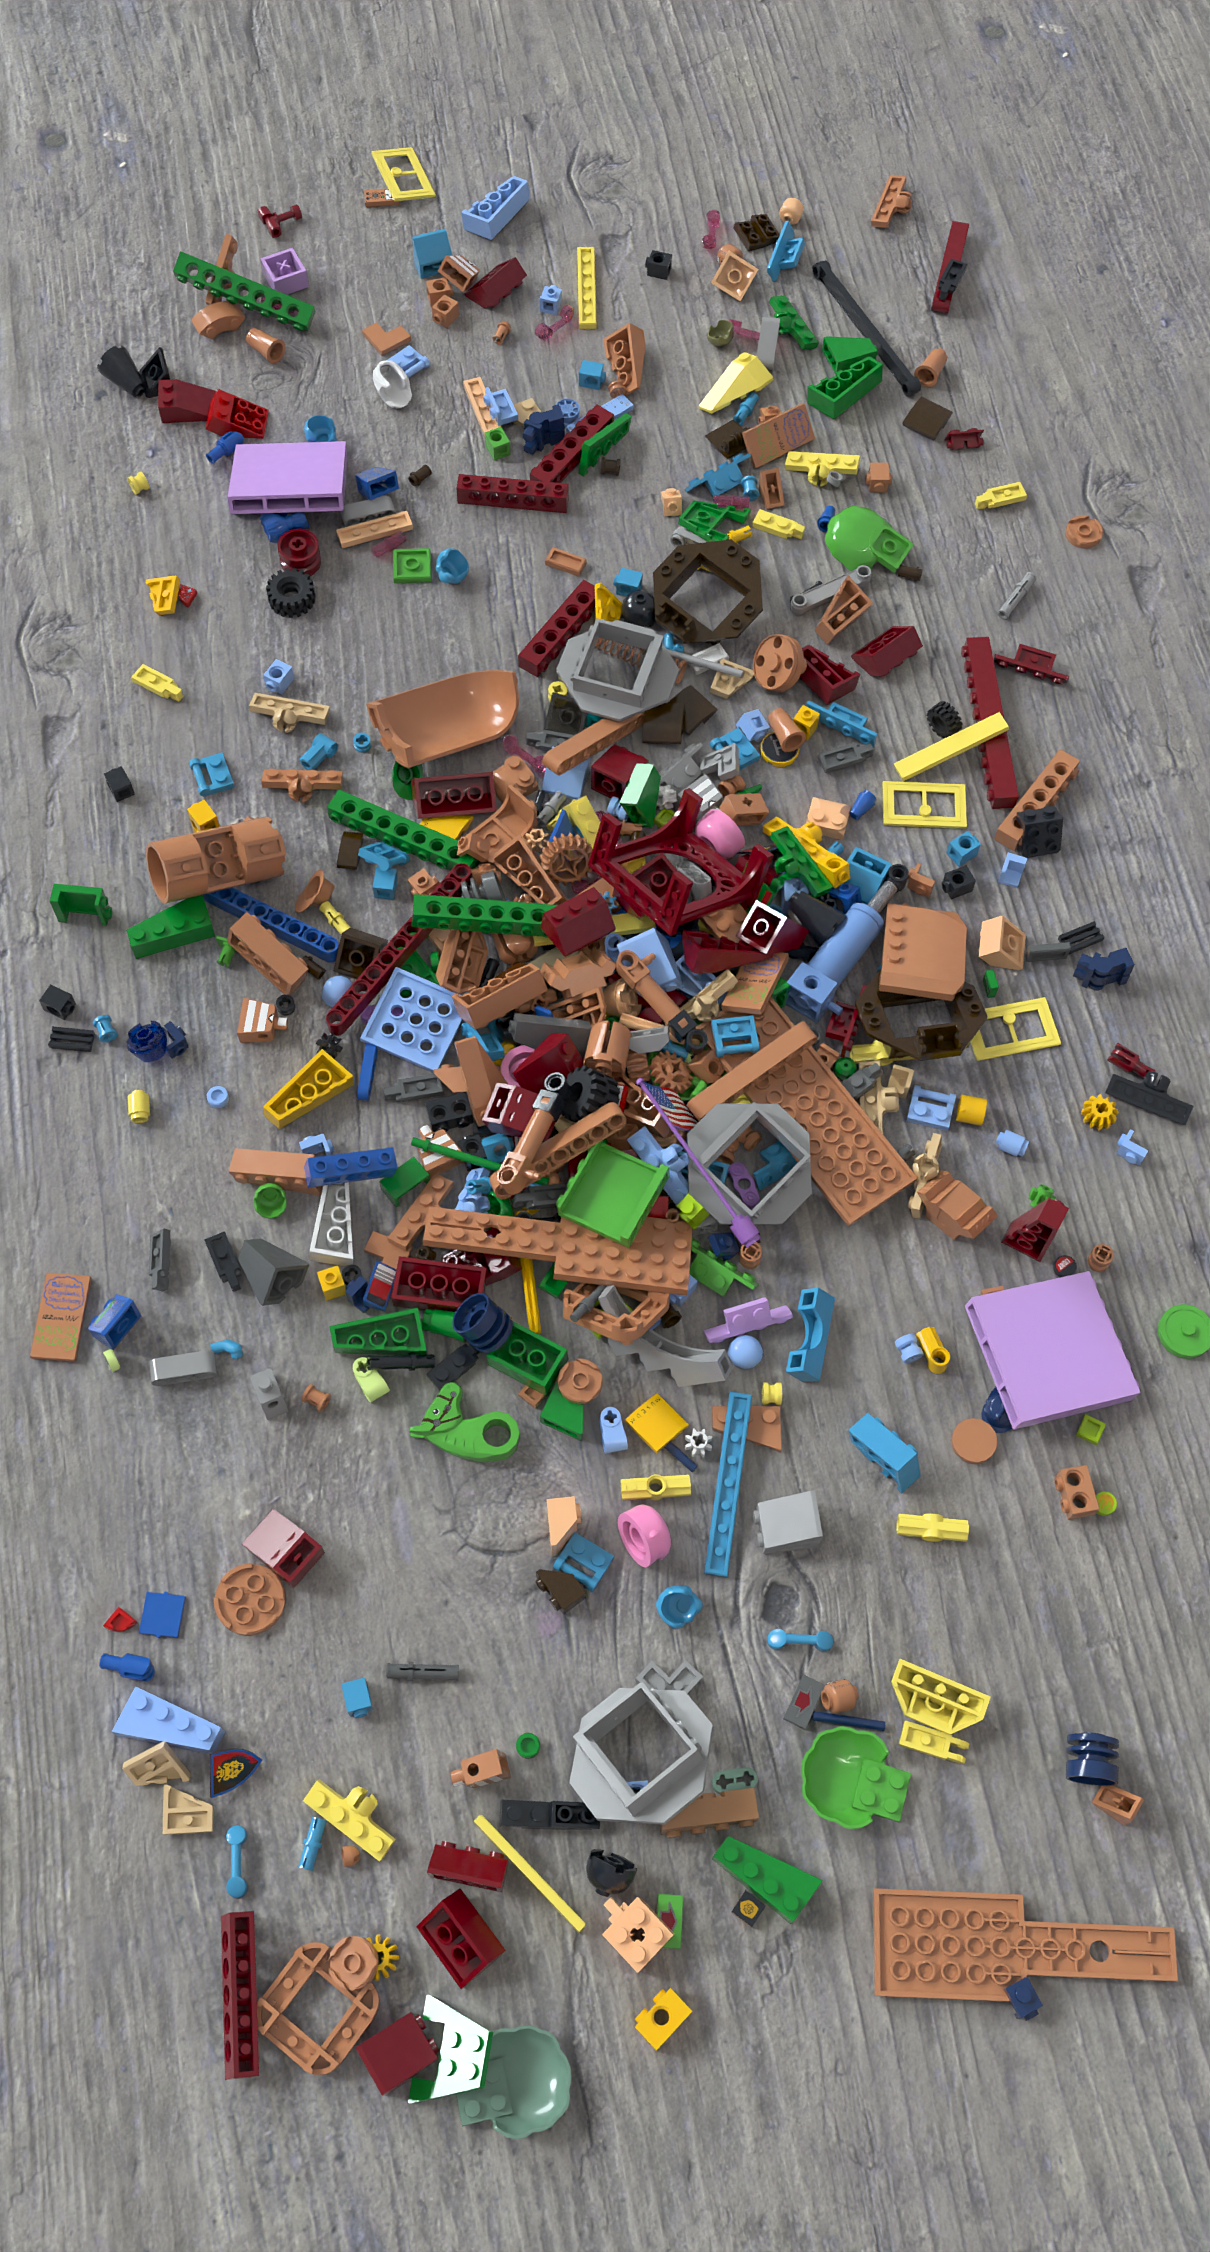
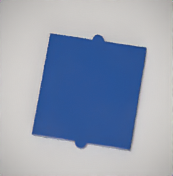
(162, 1614)

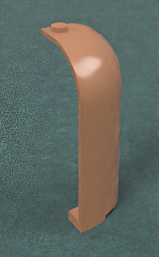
(446, 715)

